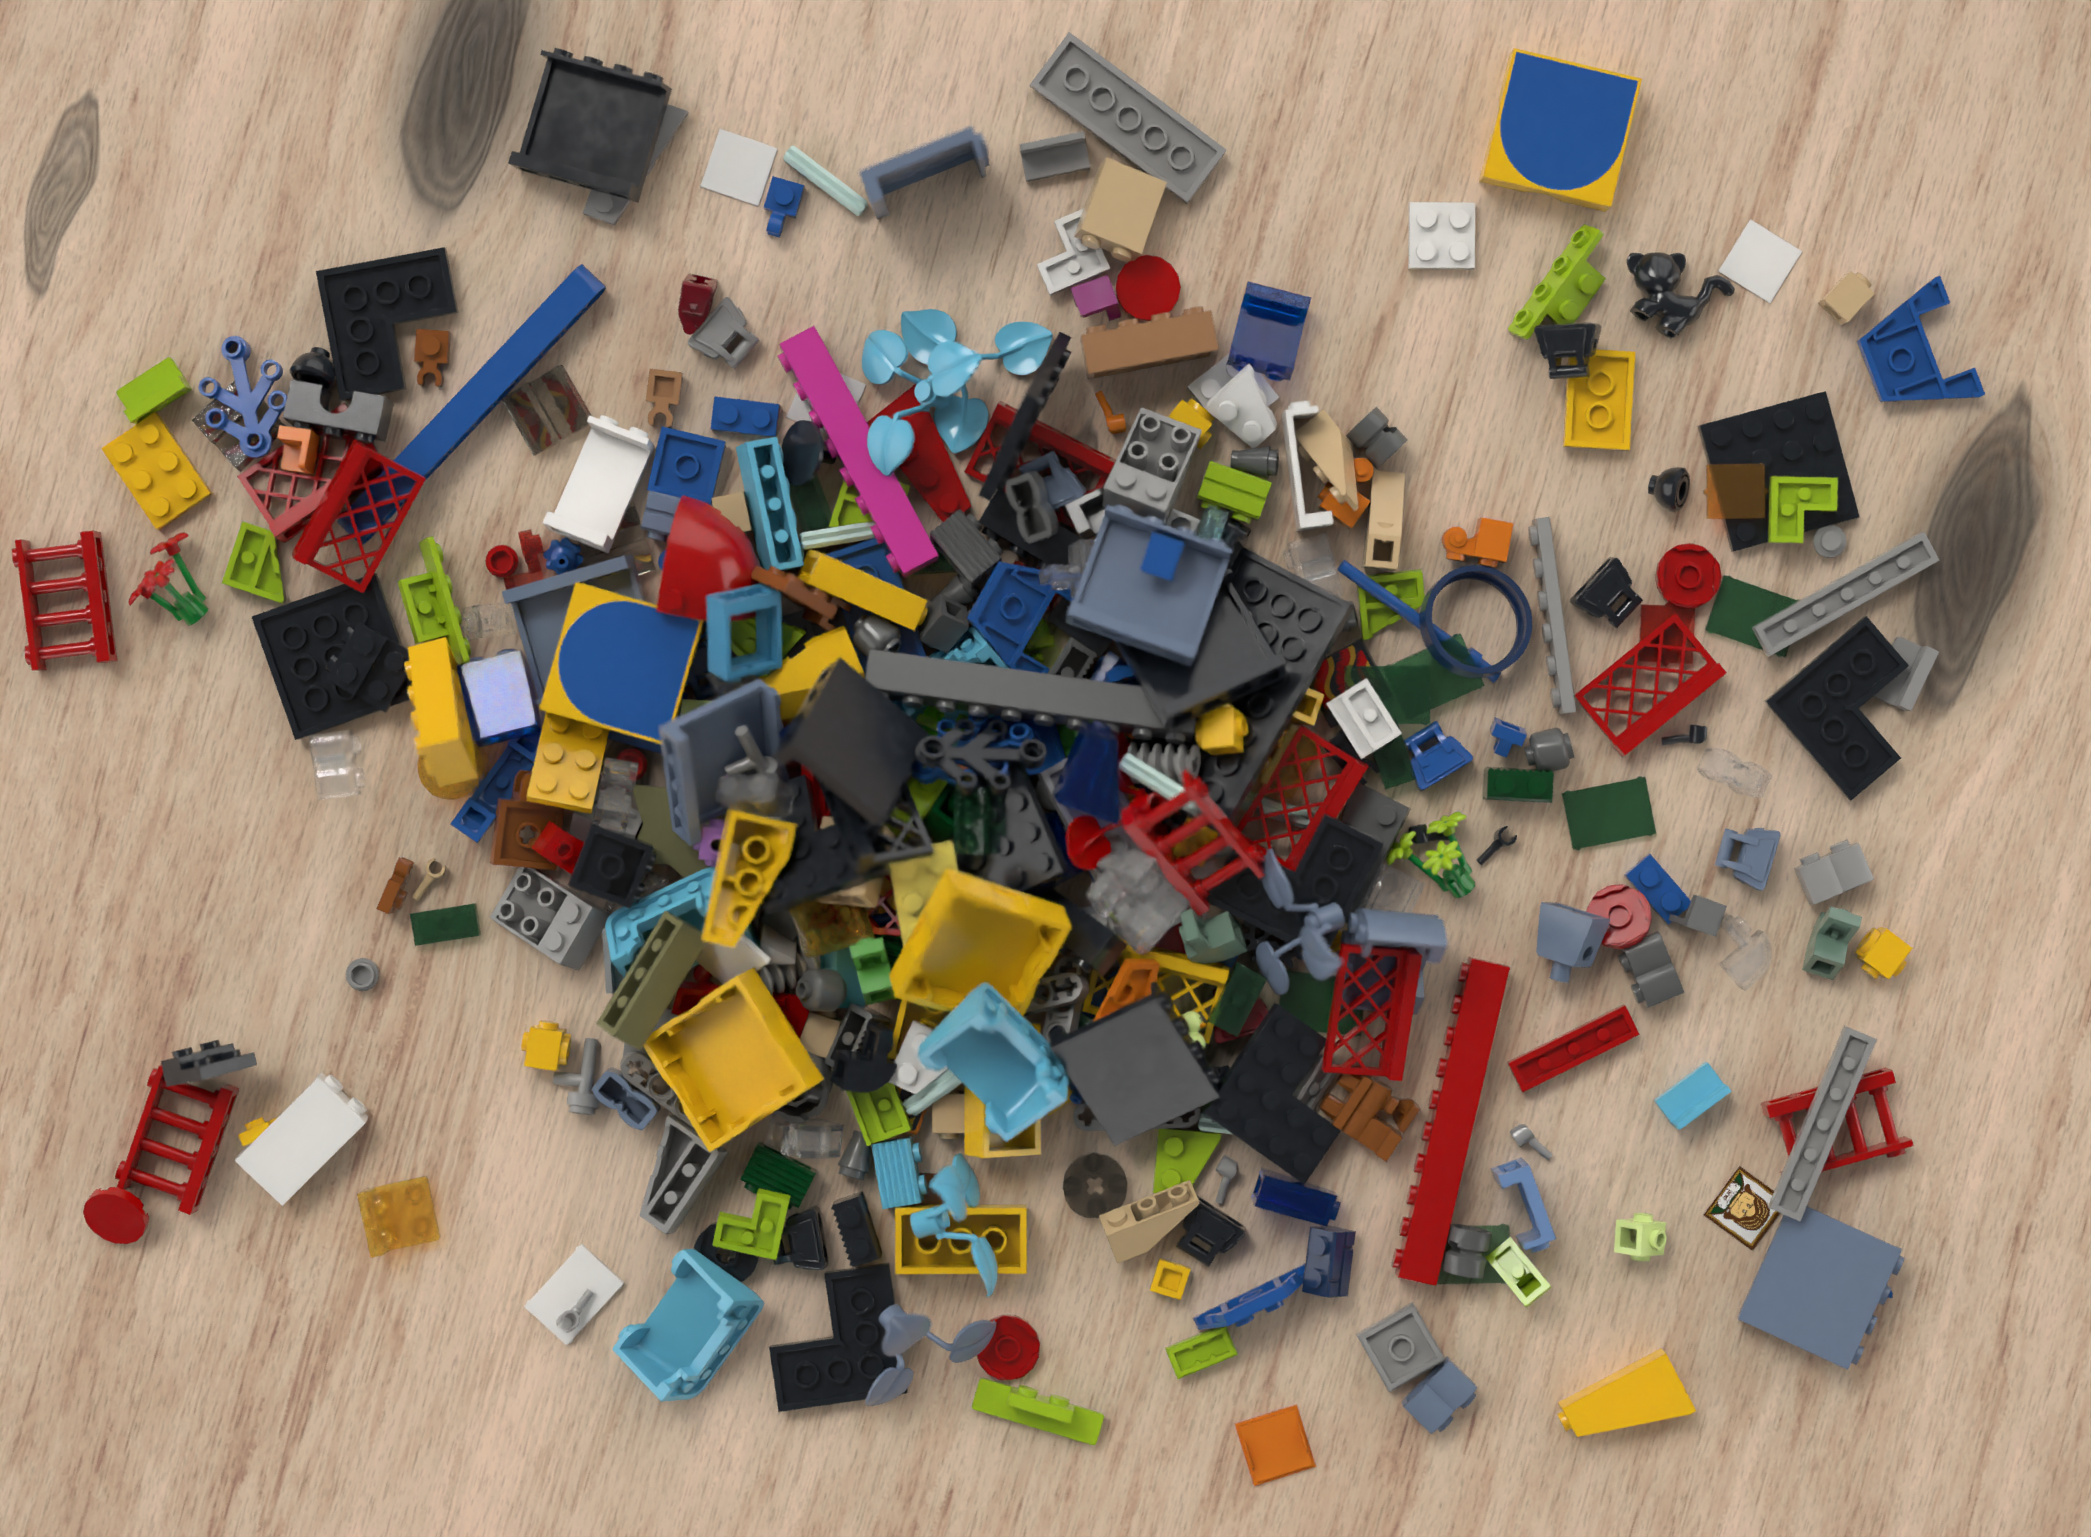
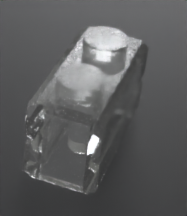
(1146, 923)

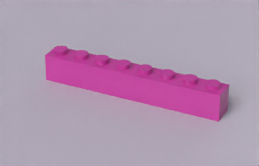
(847, 438)

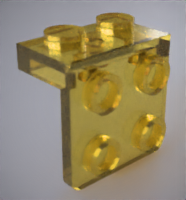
(829, 926)

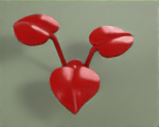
(1084, 837)

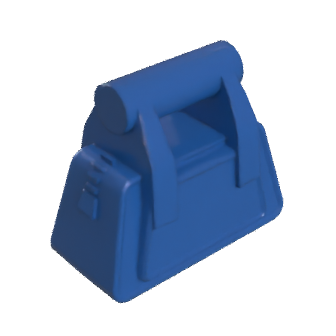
(1438, 760)

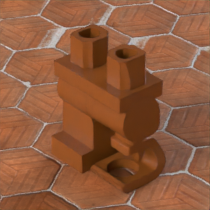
(1359, 1109)

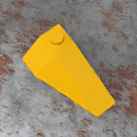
(800, 673)
(746, 866)

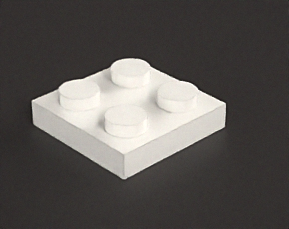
(1441, 235)

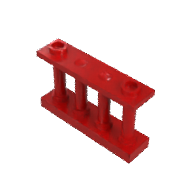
(92, 581)
(1178, 869)
(1876, 1084)
(199, 1162)

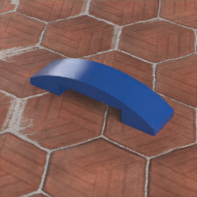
(480, 810)

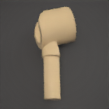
(428, 879)

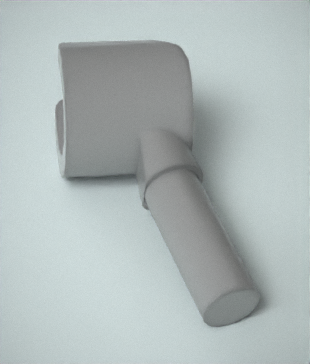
(1523, 1134)
(1227, 1168)
(574, 1313)

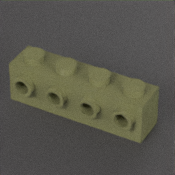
(656, 981)

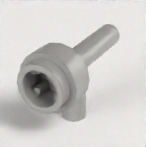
(755, 761)
(582, 1101)

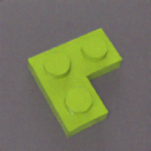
(1790, 499)
(758, 1234)

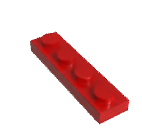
(1573, 1048)

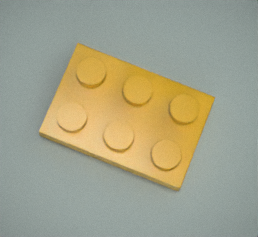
(1601, 405)
(156, 471)
(567, 763)

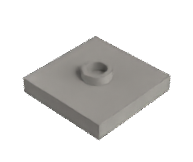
(1400, 1347)

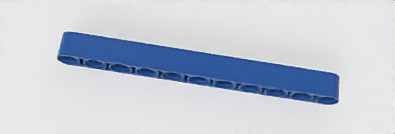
(482, 393)

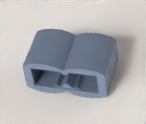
(631, 1103)
(1440, 1395)

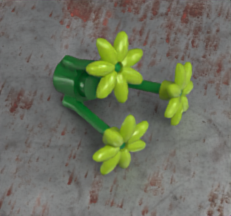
(1456, 877)

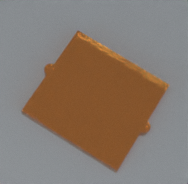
(1735, 491)

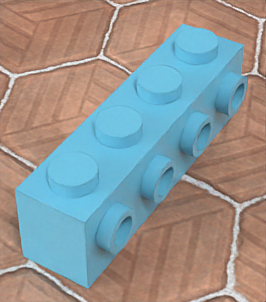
(770, 504)

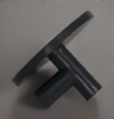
(803, 452)

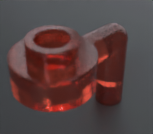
(531, 547)

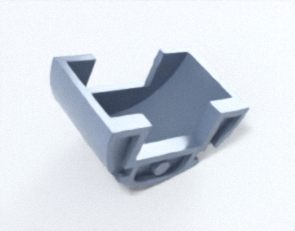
(1394, 930)

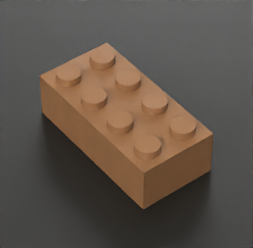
(1149, 343)

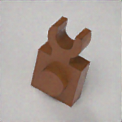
(431, 349)
(394, 893)

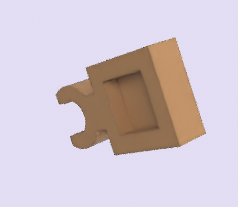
(663, 390)

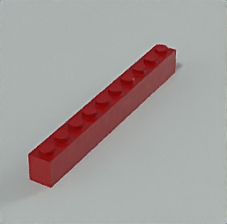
(1451, 1120)

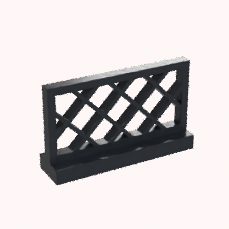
(859, 845)

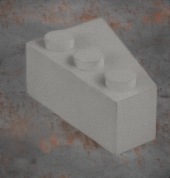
(678, 1175)

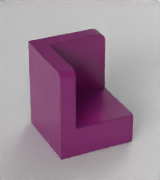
(1096, 297)

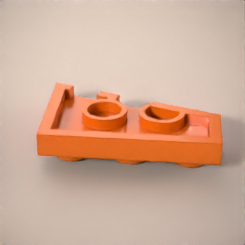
(1129, 985)

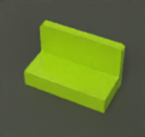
(153, 390)

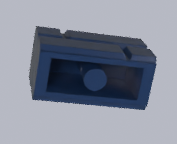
(1328, 1261)

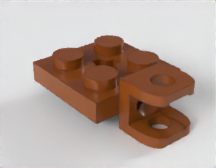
(819, 604)
(512, 817)

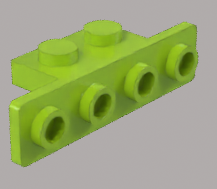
(1565, 287)
(431, 606)
(1038, 1411)

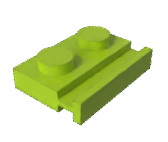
(880, 1113)

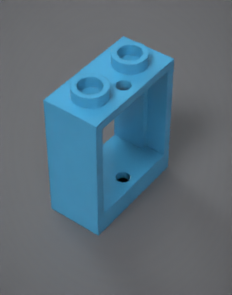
(768, 632)

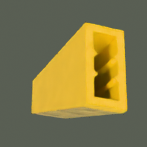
(863, 590)
(1630, 1397)

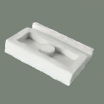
(1363, 718)

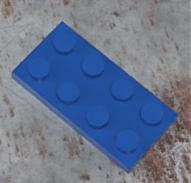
(871, 559)

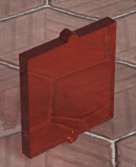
(1651, 618)

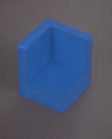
(1162, 556)

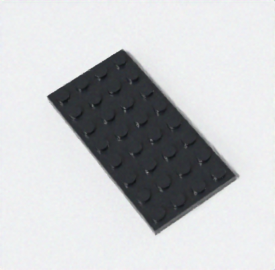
(1299, 624)

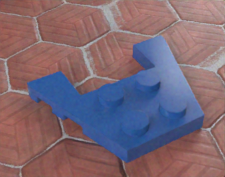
(1902, 358)
(1011, 611)

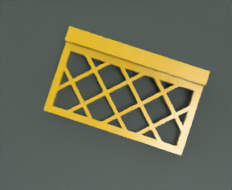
(1171, 964)

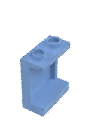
(1519, 1172)

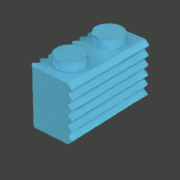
(899, 1172)

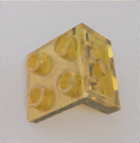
(1288, 774)
(398, 1215)

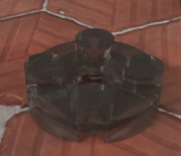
(1094, 1166)

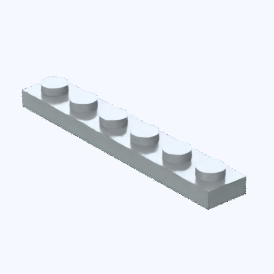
(1845, 593)
(1550, 601)
(1822, 1123)

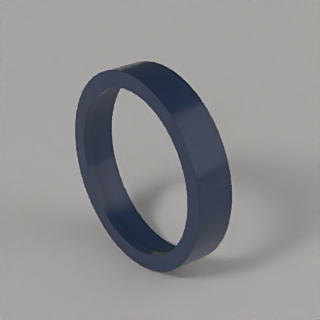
(1508, 589)

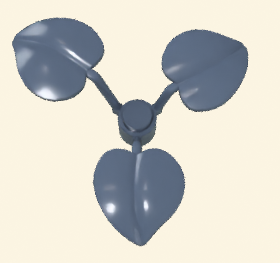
(1320, 921)
(903, 1332)

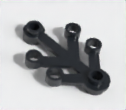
(977, 755)

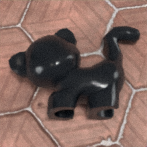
(1658, 277)

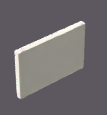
(729, 962)
(567, 1286)

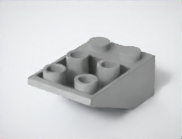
(1151, 465)
(550, 917)

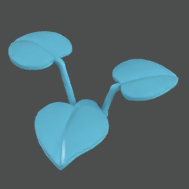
(950, 369)
(964, 419)
(955, 1186)

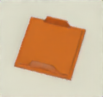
(1275, 1445)

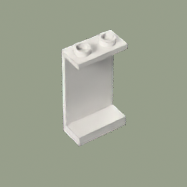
(601, 484)
(1303, 521)
(303, 1138)

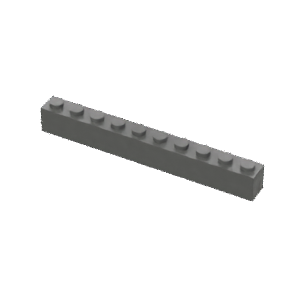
(1018, 695)

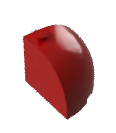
(703, 559)

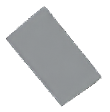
(778, 947)

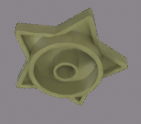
(657, 830)

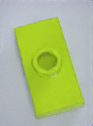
(1201, 1351)

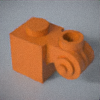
(1344, 513)
(1487, 545)

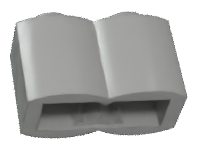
(1834, 872)

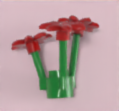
(188, 606)

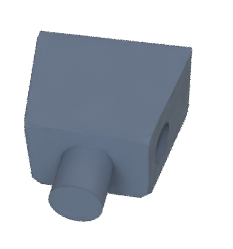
(1568, 937)

